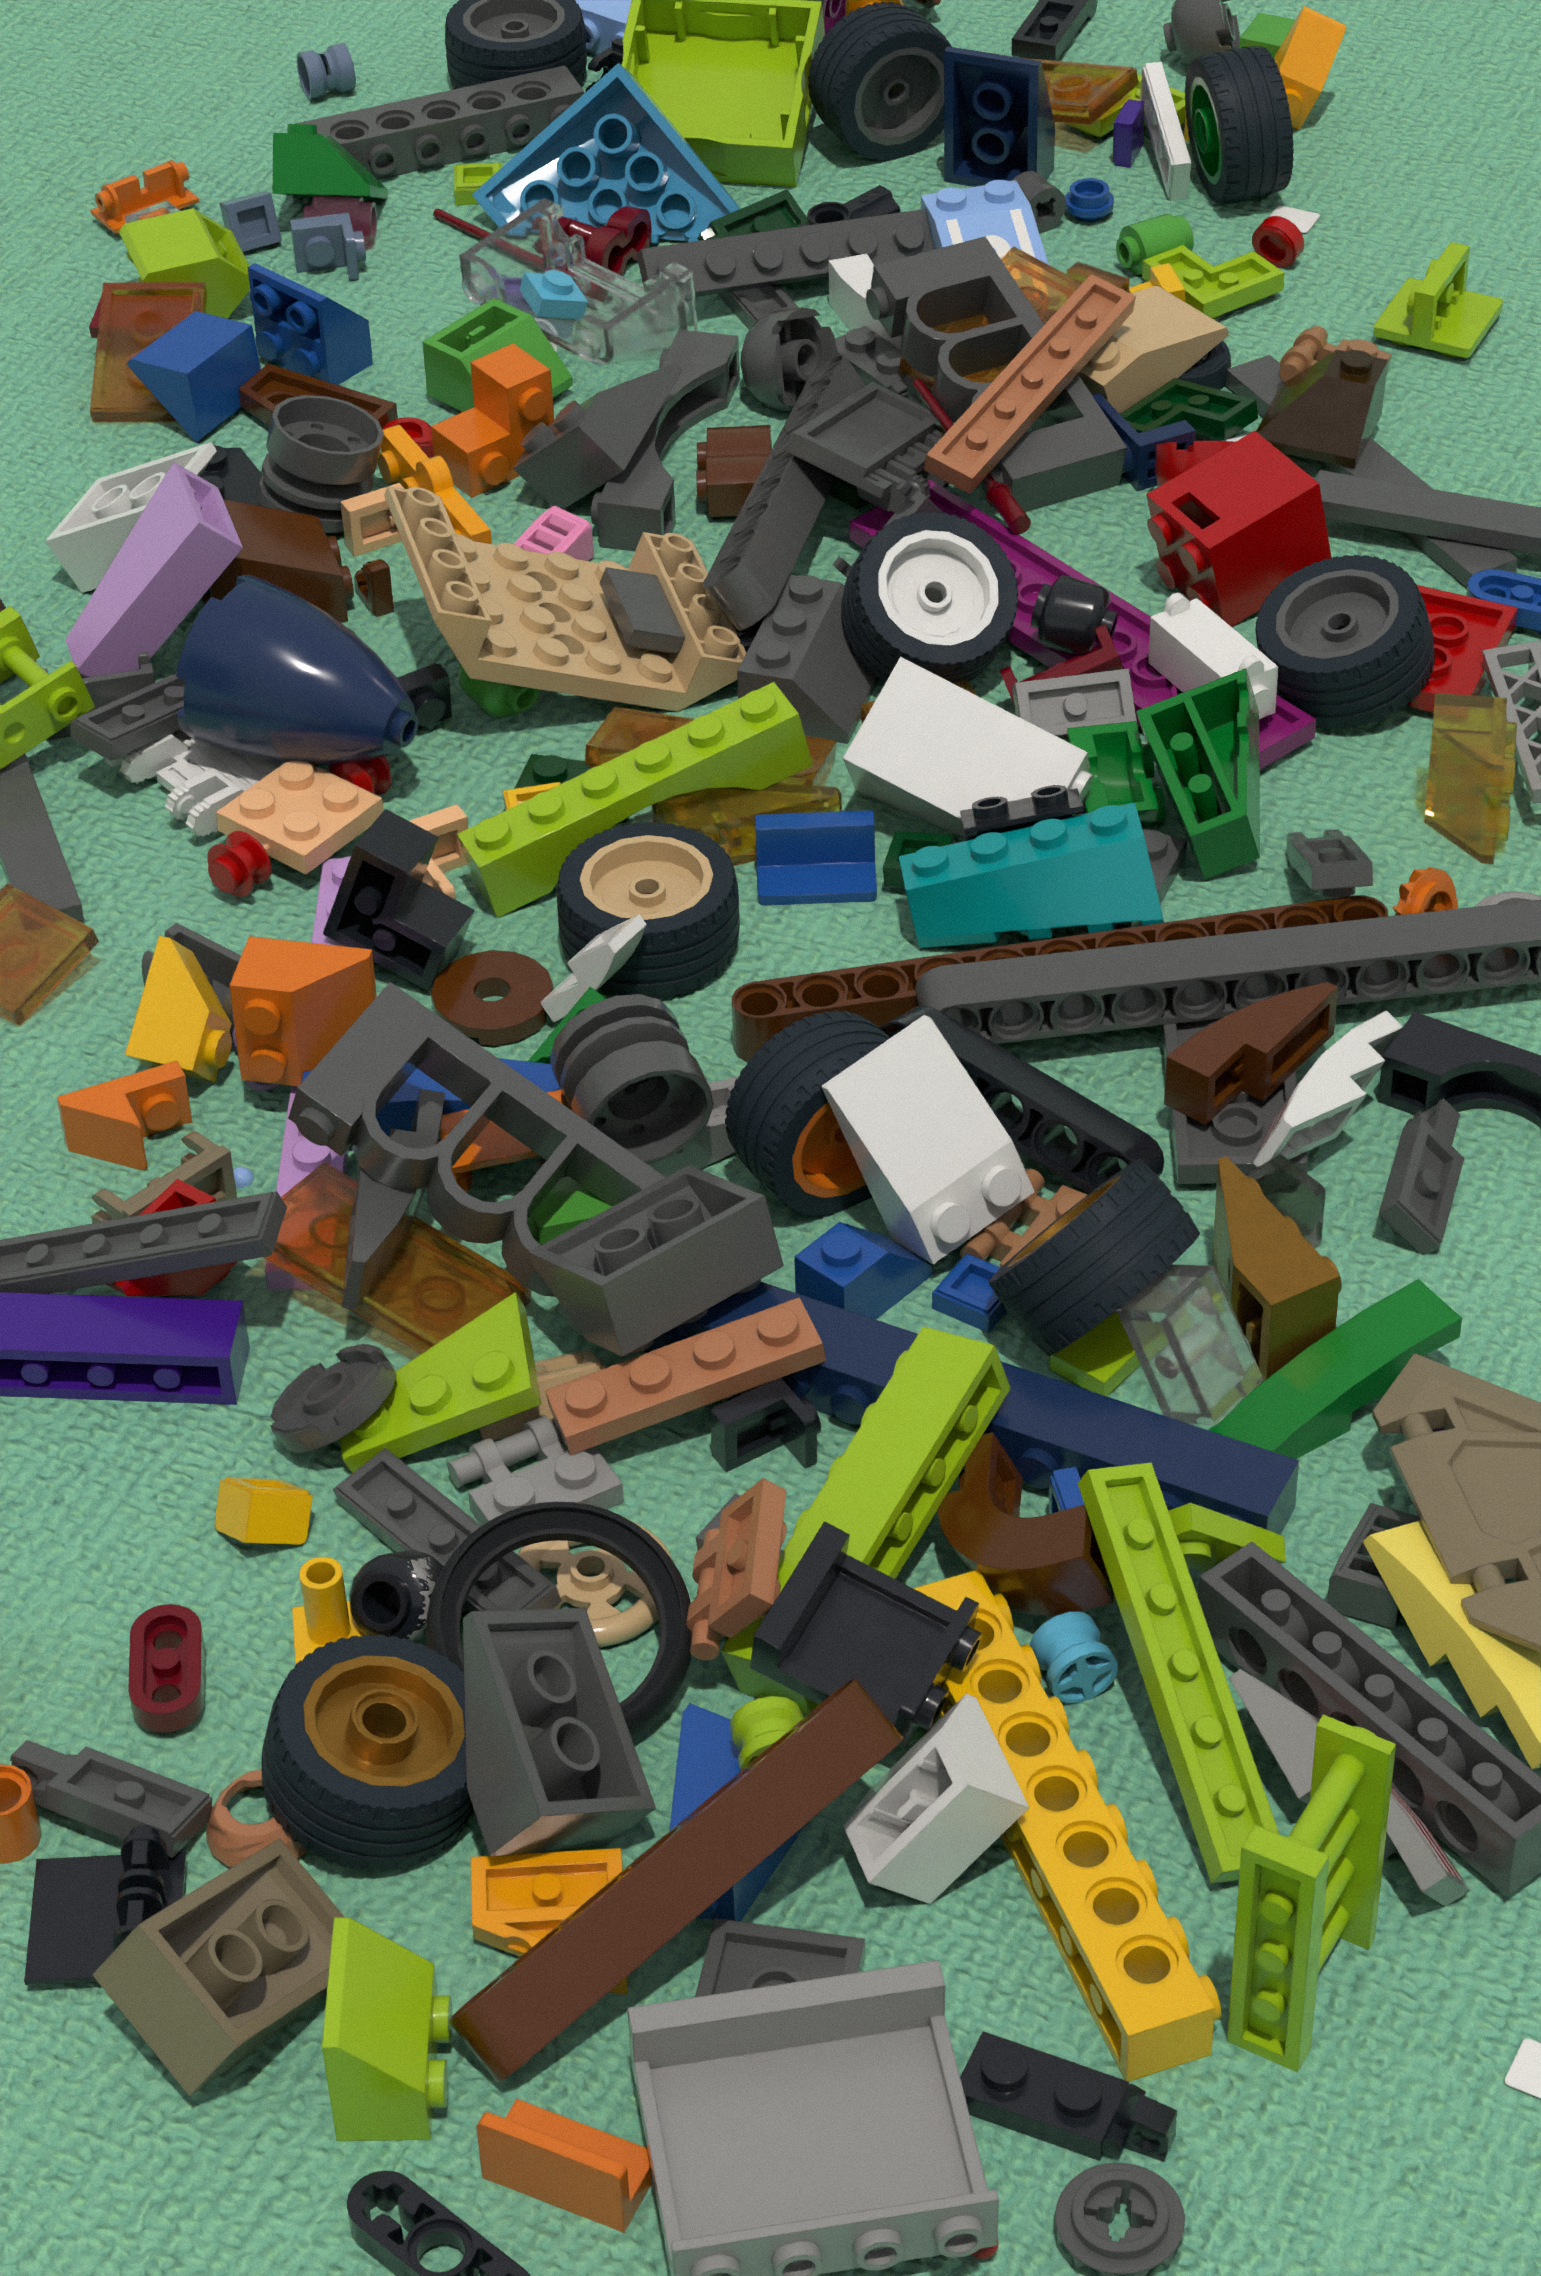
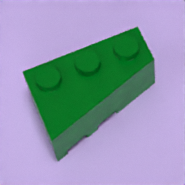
(1210, 768)

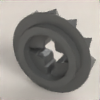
(1091, 2204)

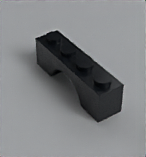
(1463, 1067)

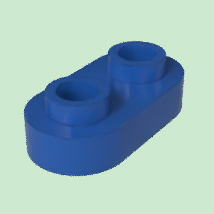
(1510, 590)

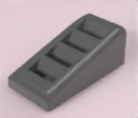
(1358, 1592)

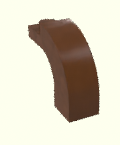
(1034, 1562)

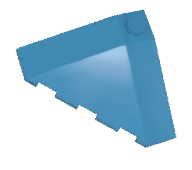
(608, 155)

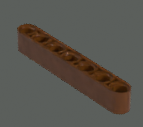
(675, 1880)

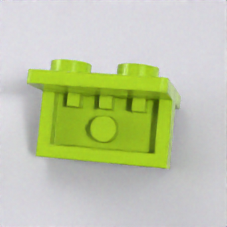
(1439, 310)

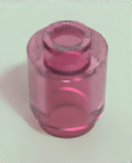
(362, 214)

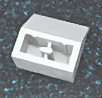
(937, 1807)

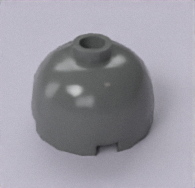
(1201, 28)
(783, 354)

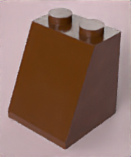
(289, 553)

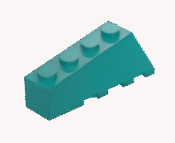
(1034, 880)

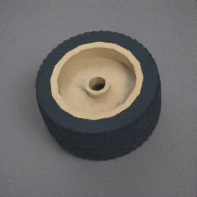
(679, 888)

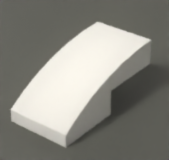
(595, 965)

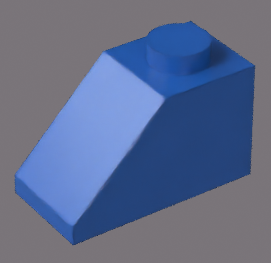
(858, 1270)

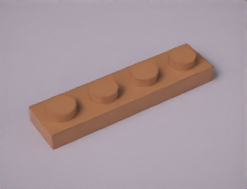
(685, 1375)

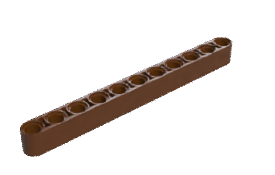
(888, 988)

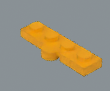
(408, 465)

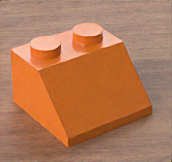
(295, 1004)

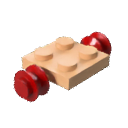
(296, 818)

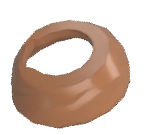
(236, 1841)

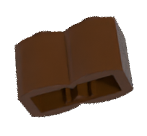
(730, 466)

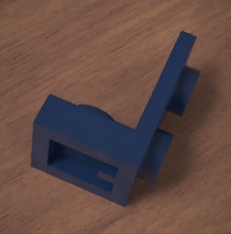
(1140, 453)

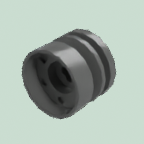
(319, 456)
(633, 1076)

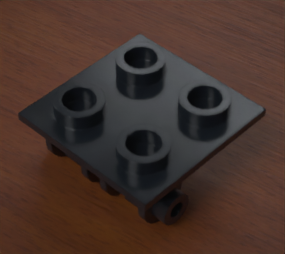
(94, 1903)

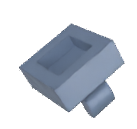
(252, 220)

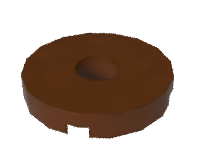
(507, 974)

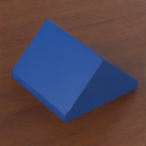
(199, 370)

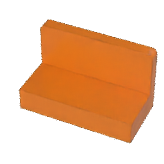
(565, 2163)

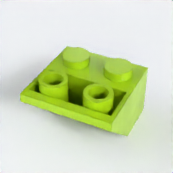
(190, 249)

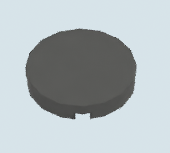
(334, 1400)

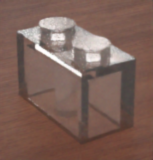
(1190, 1345)

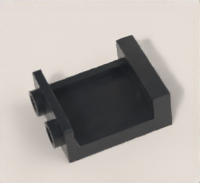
(858, 1623)

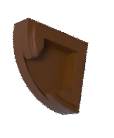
(375, 587)

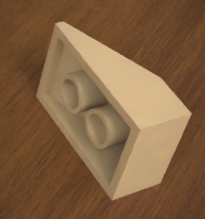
(1150, 348)

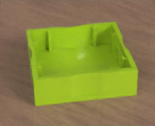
(730, 79)

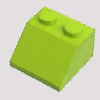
(383, 2037)

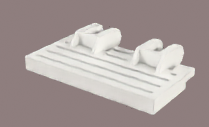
(196, 774)

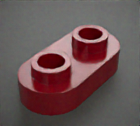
(166, 1668)

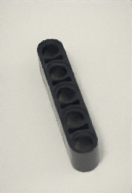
(1046, 1109)

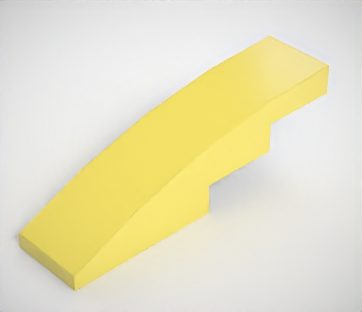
(1491, 1668)

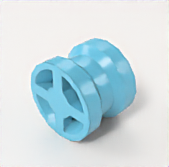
(1074, 1657)

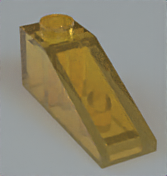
(730, 812)

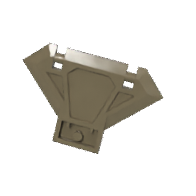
(1474, 1487)

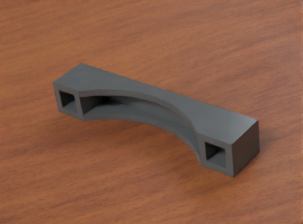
(643, 493)

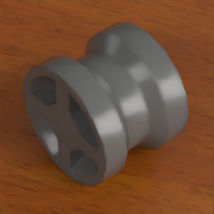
(1045, 199)

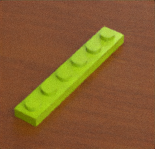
(1177, 1663)

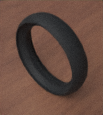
(593, 1527)

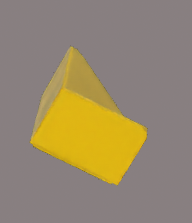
(263, 1511)

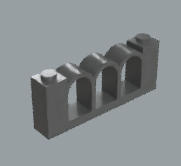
(969, 280)
(379, 1054)

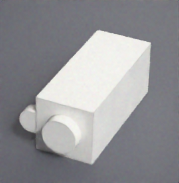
(1197, 647)

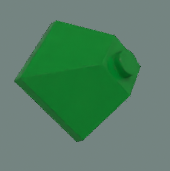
(318, 165)

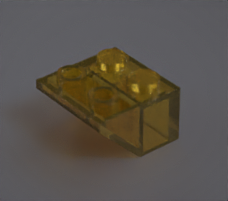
(1470, 773)

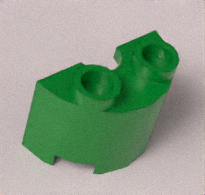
(1120, 769)

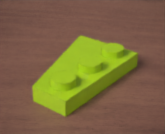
(454, 1387)

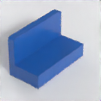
(816, 857)

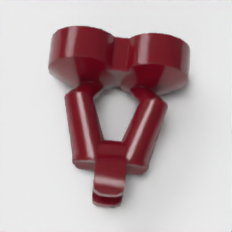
(615, 242)

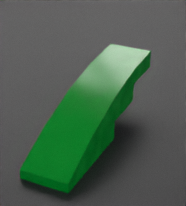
(1344, 1370)

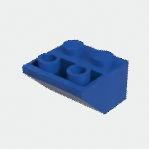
(307, 329)

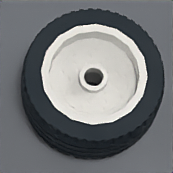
(930, 595)

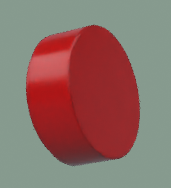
(1278, 241)

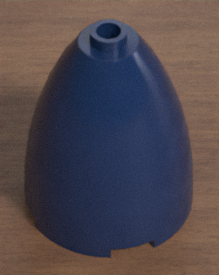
(288, 682)

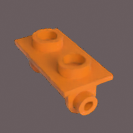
(126, 197)

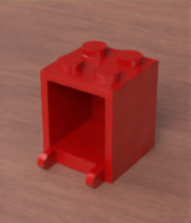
(1237, 527)

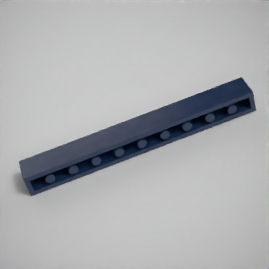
(1040, 1421)

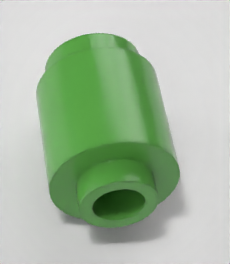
(1152, 238)

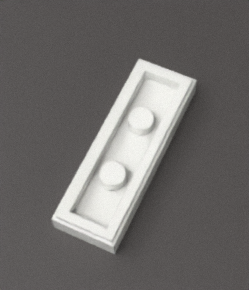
(1165, 131)

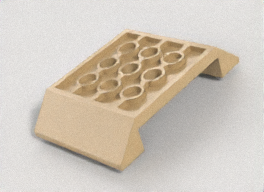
(547, 620)

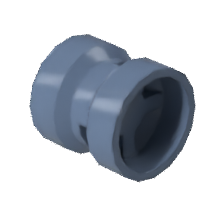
(326, 71)

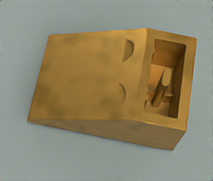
(1270, 1272)

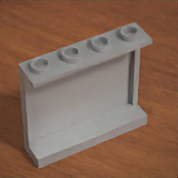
(810, 2127)

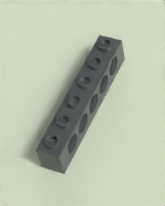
(453, 123)
(1444, 1764)

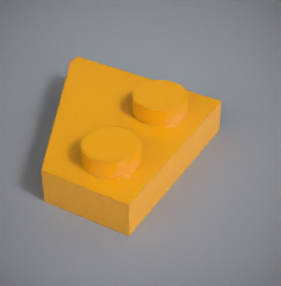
(530, 1894)

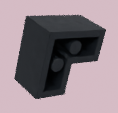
(391, 909)

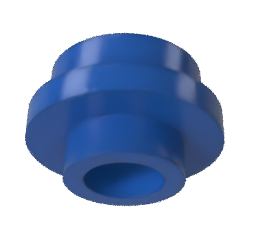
(1089, 199)

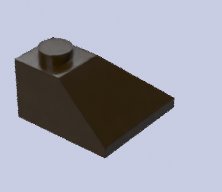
(1328, 408)

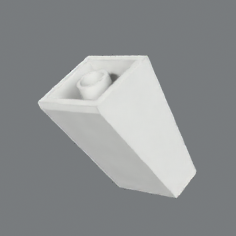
(944, 748)

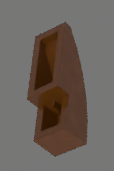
(1249, 1051)

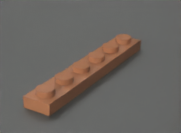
(1029, 383)

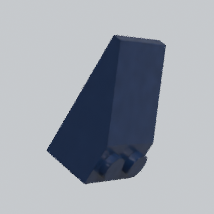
(995, 118)

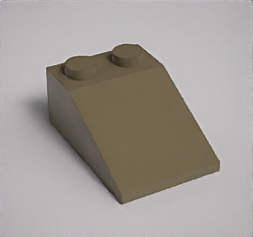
(225, 1965)

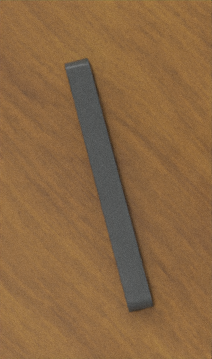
(1231, 971)

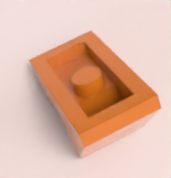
(117, 1114)

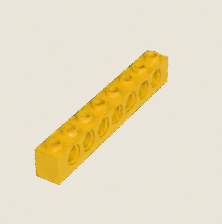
(1078, 1858)

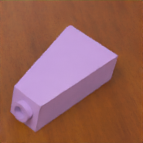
(156, 576)

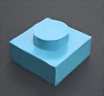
(553, 295)

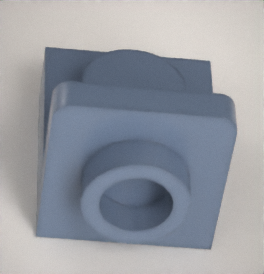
(327, 244)

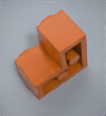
(485, 442)

